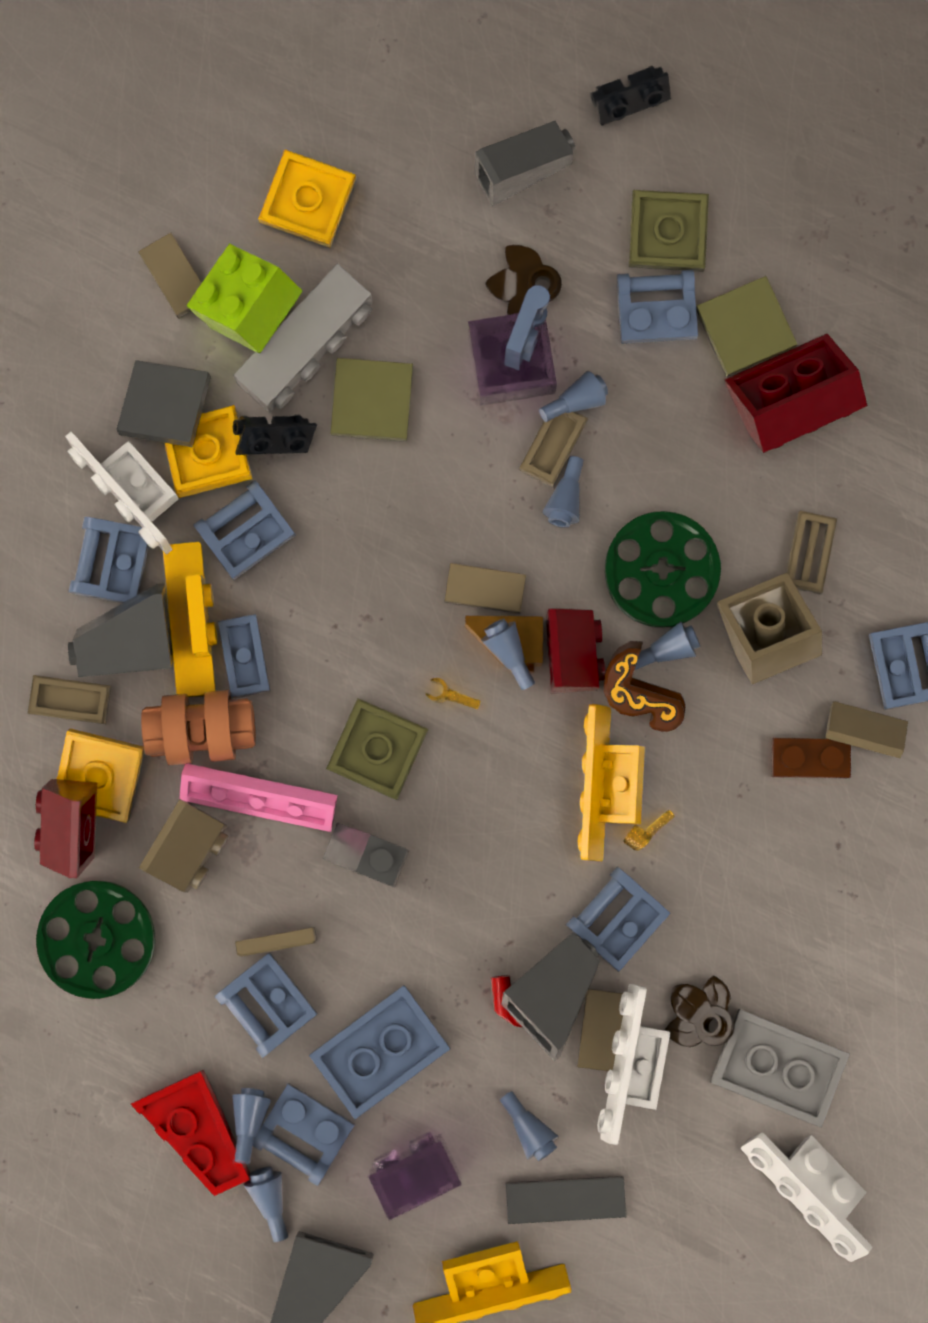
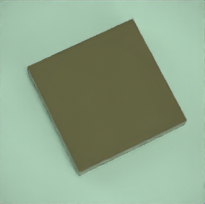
(668, 230)
(746, 326)
(371, 399)
(377, 749)

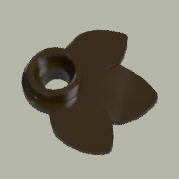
(522, 273)
(696, 1011)

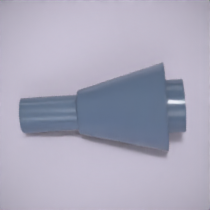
(583, 394)
(564, 503)
(505, 644)
(673, 645)
(249, 1113)
(533, 1134)
(266, 1192)

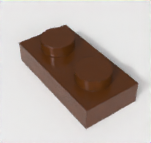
(810, 758)

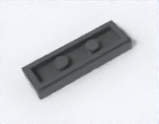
(565, 1200)

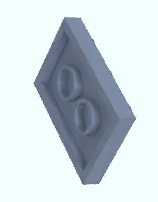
(379, 1052)

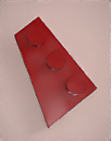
(197, 1130)

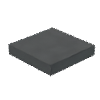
(163, 403)

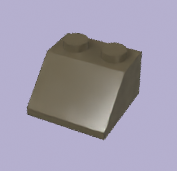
(770, 628)
(185, 847)

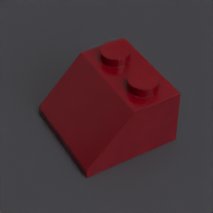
(572, 650)
(67, 826)

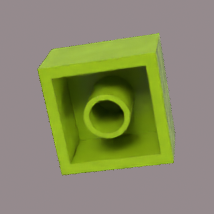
(244, 298)

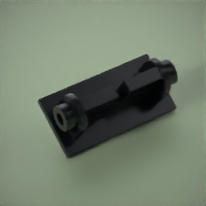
(646, 90)
(282, 436)

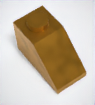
(529, 630)

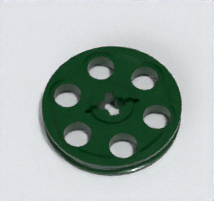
(673, 553)
(78, 947)

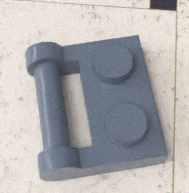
(657, 319)
(524, 336)
(252, 539)
(122, 564)
(897, 665)
(628, 928)
(275, 995)
(311, 1123)

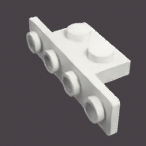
(134, 483)
(636, 1066)
(815, 1187)

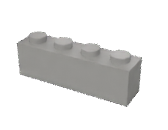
(304, 339)

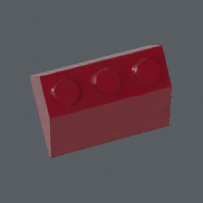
(797, 392)

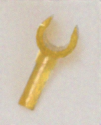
(453, 696)
(638, 838)

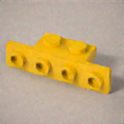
(189, 619)
(611, 783)
(490, 1284)

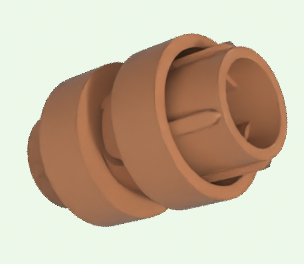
(182, 728)

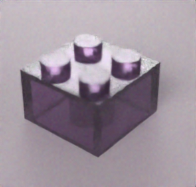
(502, 383)
(414, 1175)

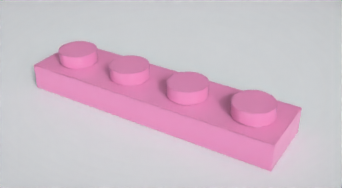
(258, 797)

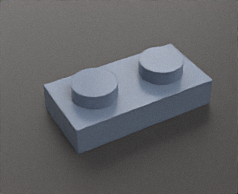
(244, 656)

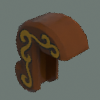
(637, 697)

